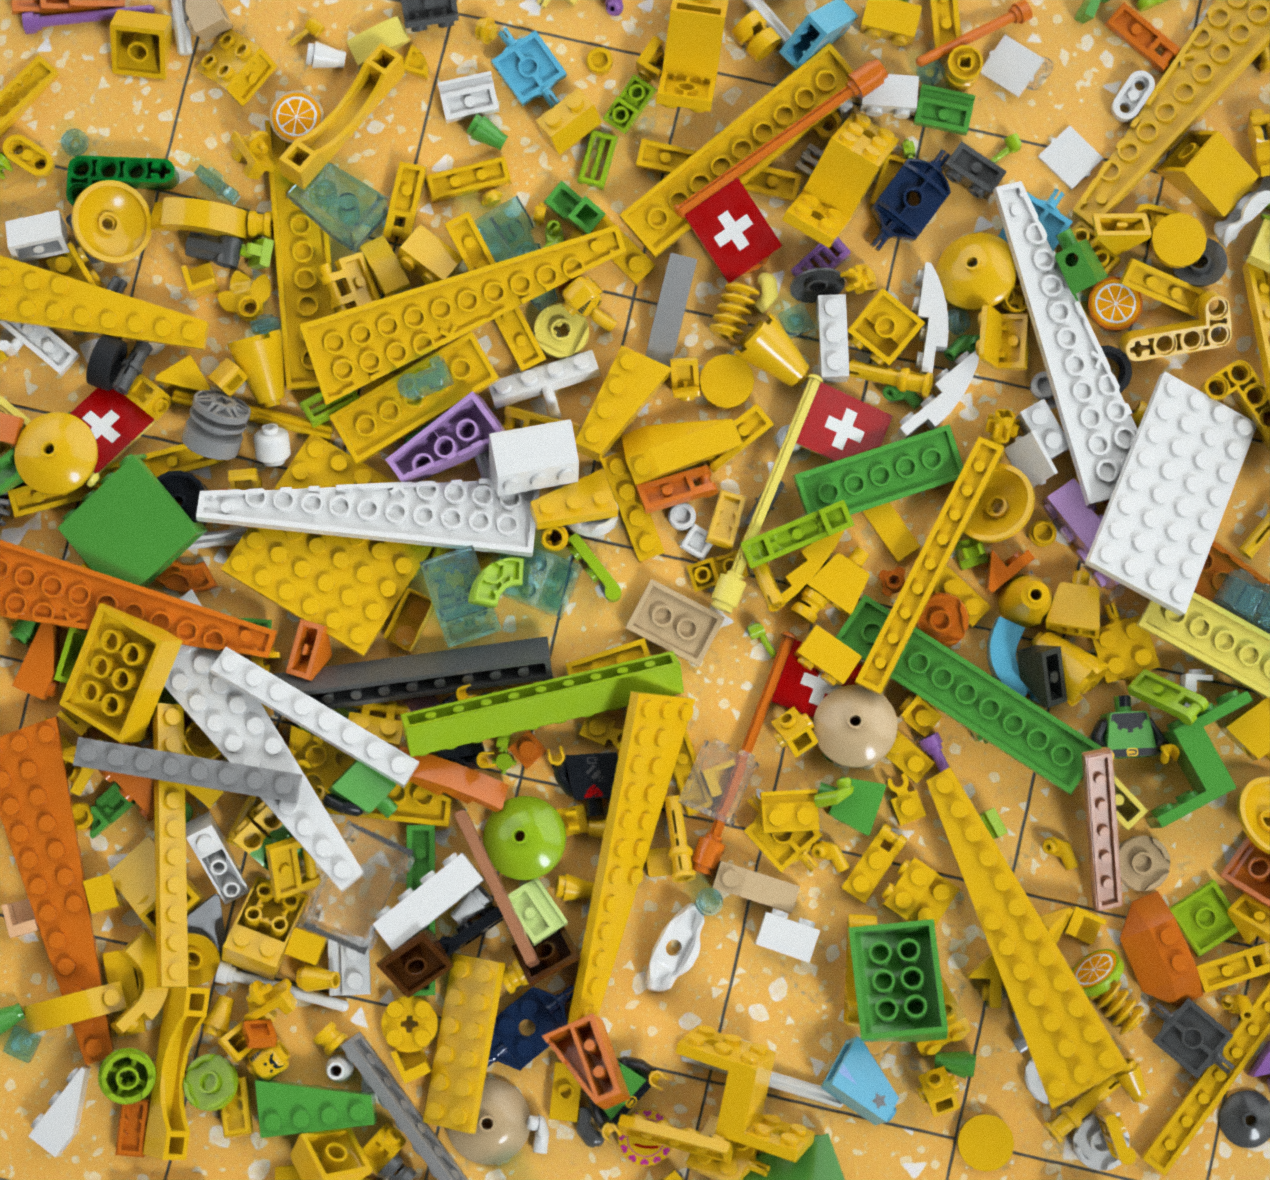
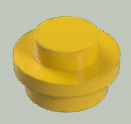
(486, 30)
(1042, 533)

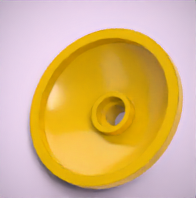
(127, 220)
(978, 285)
(69, 463)
(1005, 489)
(1254, 812)

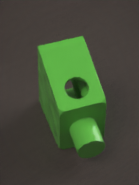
(1078, 273)
(859, 808)

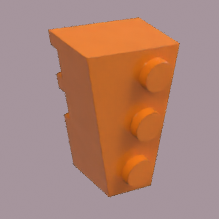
(134, 788)

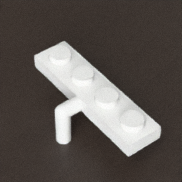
(41, 342)
(545, 381)

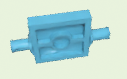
(528, 68)
(1049, 217)

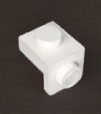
(1190, 680)

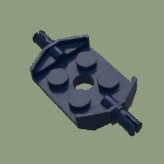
(893, 213)
(542, 1008)

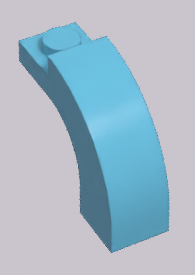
(1002, 655)

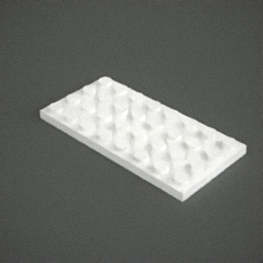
(1171, 494)

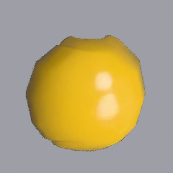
(198, 744)

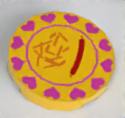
(640, 1151)

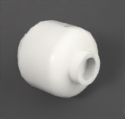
(272, 445)

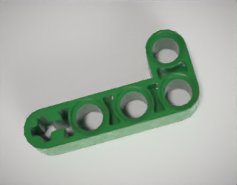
(124, 170)

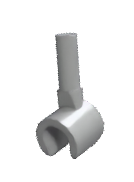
(1019, 1042)

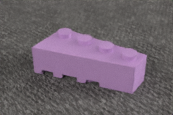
(447, 441)
(1077, 522)

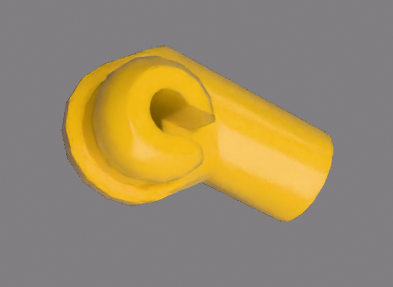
(1062, 849)
(831, 852)
(1238, 1004)

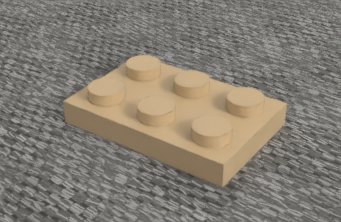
(675, 622)

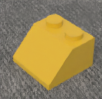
(141, 44)
(330, 1156)

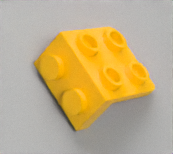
(1003, 339)
(956, 1022)

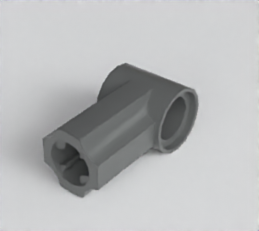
(220, 250)

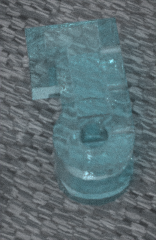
(427, 381)

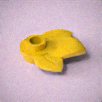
(244, 293)

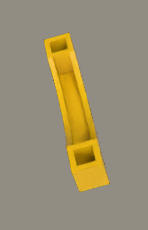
(315, 149)
(167, 1122)

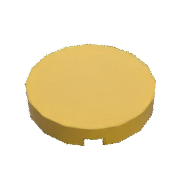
(1178, 240)
(726, 381)
(985, 1142)

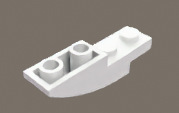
(931, 309)
(949, 391)

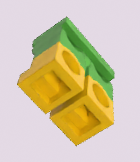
(254, 839)

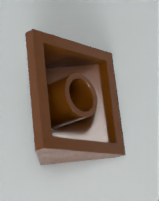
(553, 953)
(416, 963)

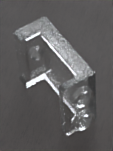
(718, 781)

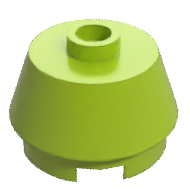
(126, 1076)

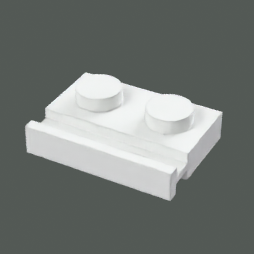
(468, 96)
(353, 970)

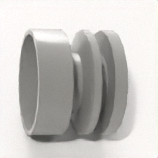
(216, 425)

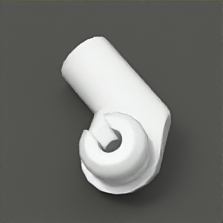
(540, 1126)

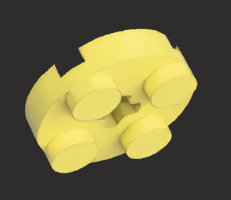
(547, 336)

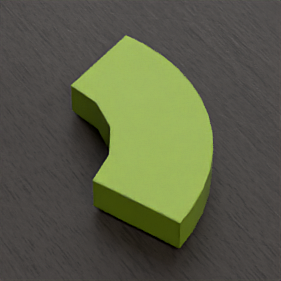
(494, 580)

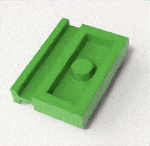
(944, 109)

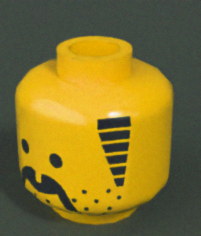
(582, 296)
(268, 1061)

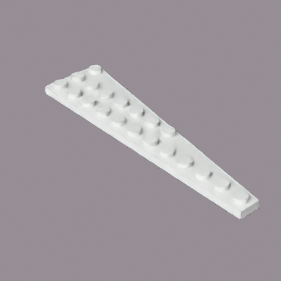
(1080, 377)
(399, 512)
(249, 737)

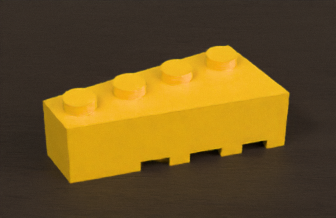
(623, 395)

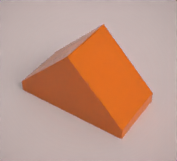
(309, 651)

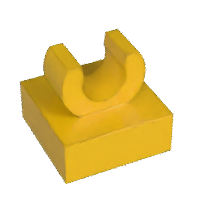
(574, 819)

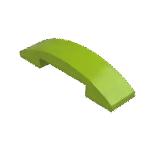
(797, 534)

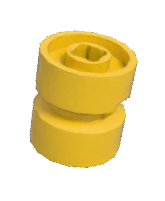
(756, 36)
(963, 67)

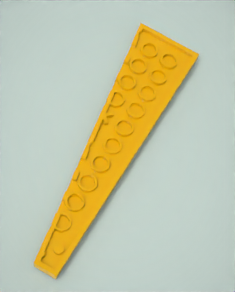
(1203, 69)
(60, 302)
(392, 331)
(641, 780)
(1052, 1009)

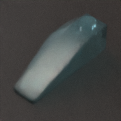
(509, 235)

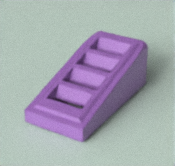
(839, 246)

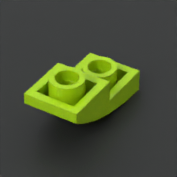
(629, 104)

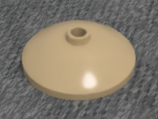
(851, 744)
(509, 1131)

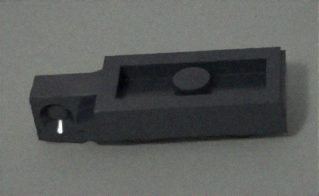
(469, 932)

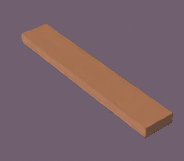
(1102, 829)
(497, 888)

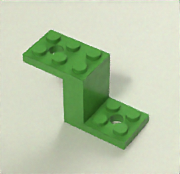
(1198, 761)

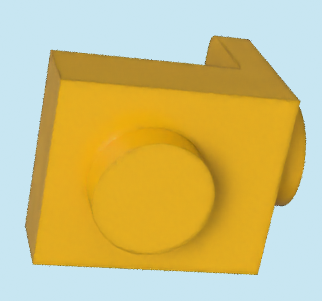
(685, 378)

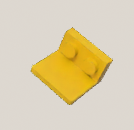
(237, 66)

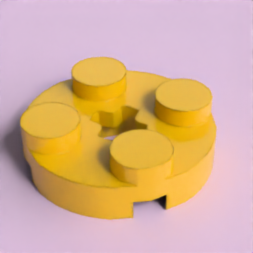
(397, 1035)

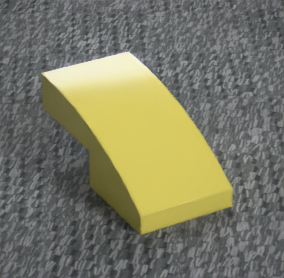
(387, 32)

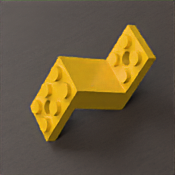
(692, 54)
(841, 179)
(745, 1093)

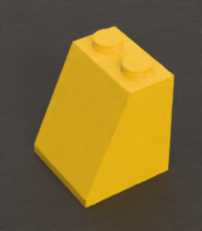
(1208, 172)

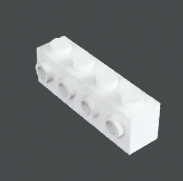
(428, 901)

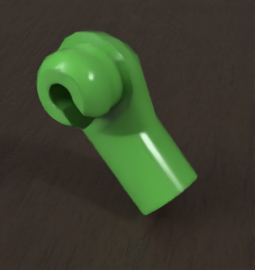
(961, 345)

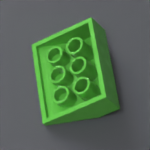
(898, 982)

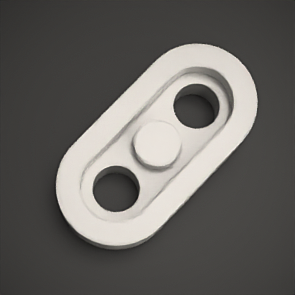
(1132, 97)

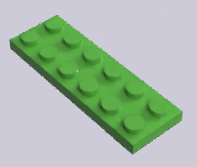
(882, 473)

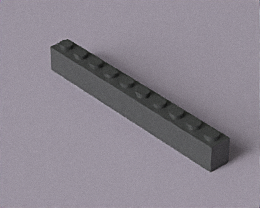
(427, 673)

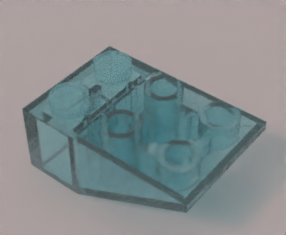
(546, 583)
(449, 586)

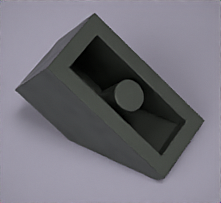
(1043, 673)

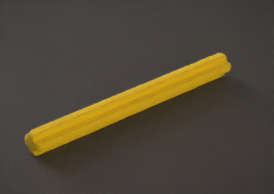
(267, 416)

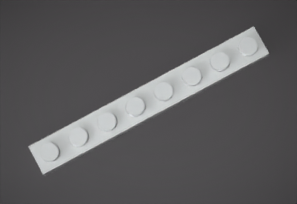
(314, 717)

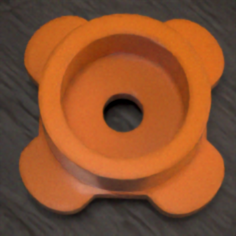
(887, 576)

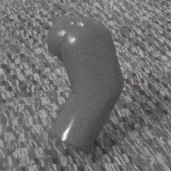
(586, 1130)

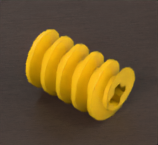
(732, 310)
(1120, 1007)

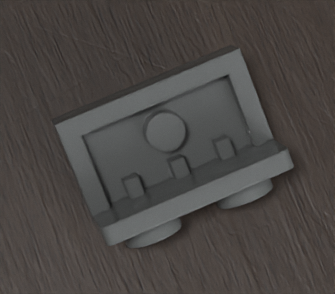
(427, 12)
(973, 171)

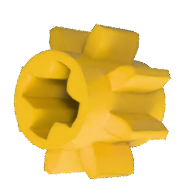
(1002, 425)

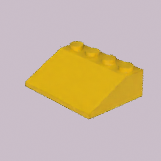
(120, 673)

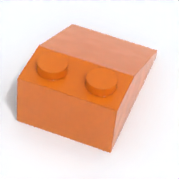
(1250, 872)

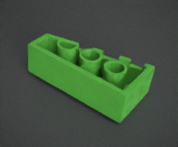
(306, 1108)

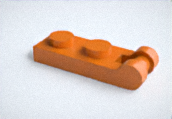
(1142, 37)
(676, 489)

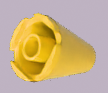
(773, 352)
(263, 363)
(1016, 600)
(1080, 668)

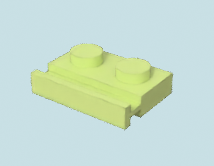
(537, 911)

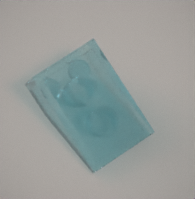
(341, 206)

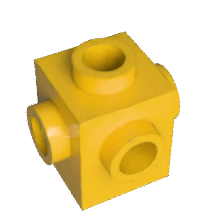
(794, 732)
(938, 1091)

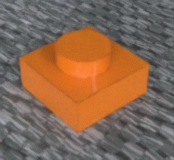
(527, 749)
(259, 1033)

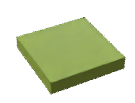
(1204, 918)

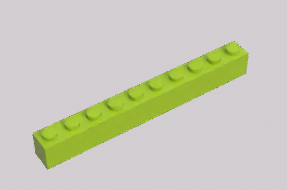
(539, 704)

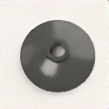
(1214, 266)
(816, 282)
(1233, 1117)

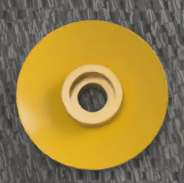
(204, 967)

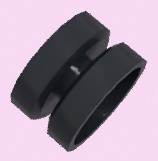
(184, 487)

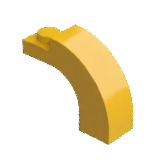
(199, 216)
(149, 999)
(75, 1007)

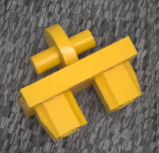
(253, 151)
(266, 998)

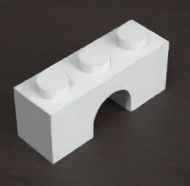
(833, 338)

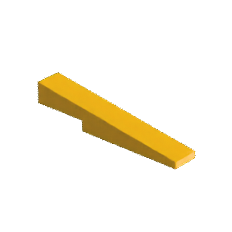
(24, 91)

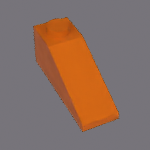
(40, 664)

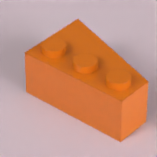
(591, 1059)

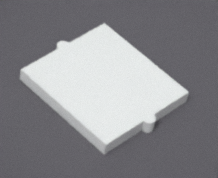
(1011, 66)
(1070, 157)
(1031, 458)

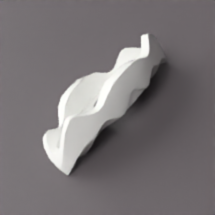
(1244, 212)
(666, 968)

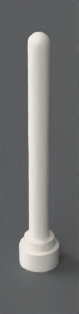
(229, 973)

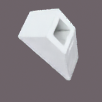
(216, 857)
(63, 1119)

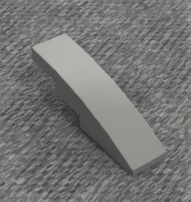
(671, 308)

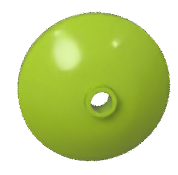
(542, 843)

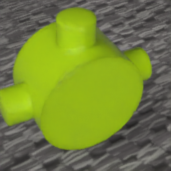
(908, 149)
(503, 743)
(504, 761)

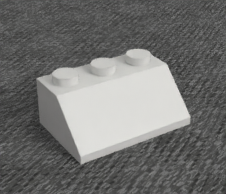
(533, 457)

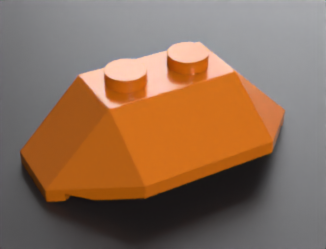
(1159, 952)

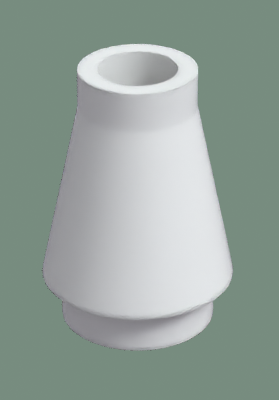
(324, 56)
(471, 905)
(345, 1065)

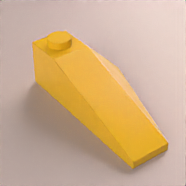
(672, 447)

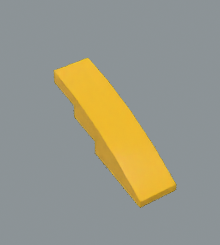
(814, 558)

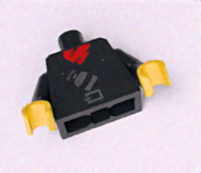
(469, 755)
(586, 776)

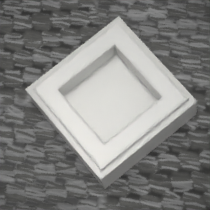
(695, 543)

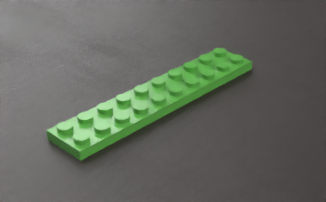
(976, 700)

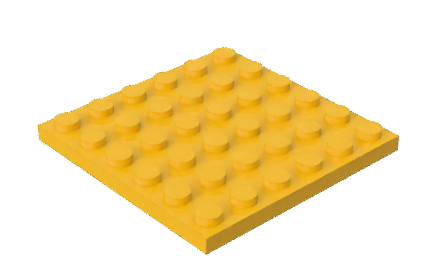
(328, 578)

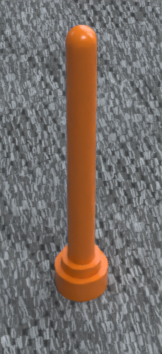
(1018, 13)

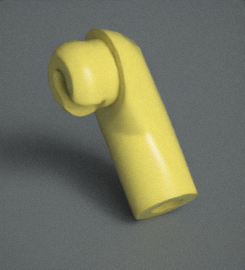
(769, 292)

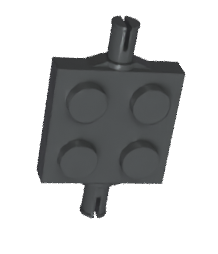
(1192, 1038)

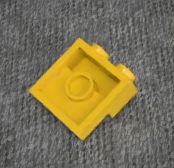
(884, 328)
(919, 893)

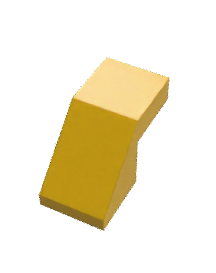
(228, 377)

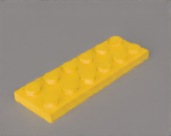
(387, 416)
(464, 1043)

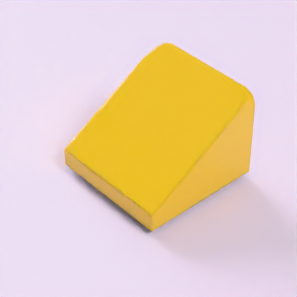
(659, 863)

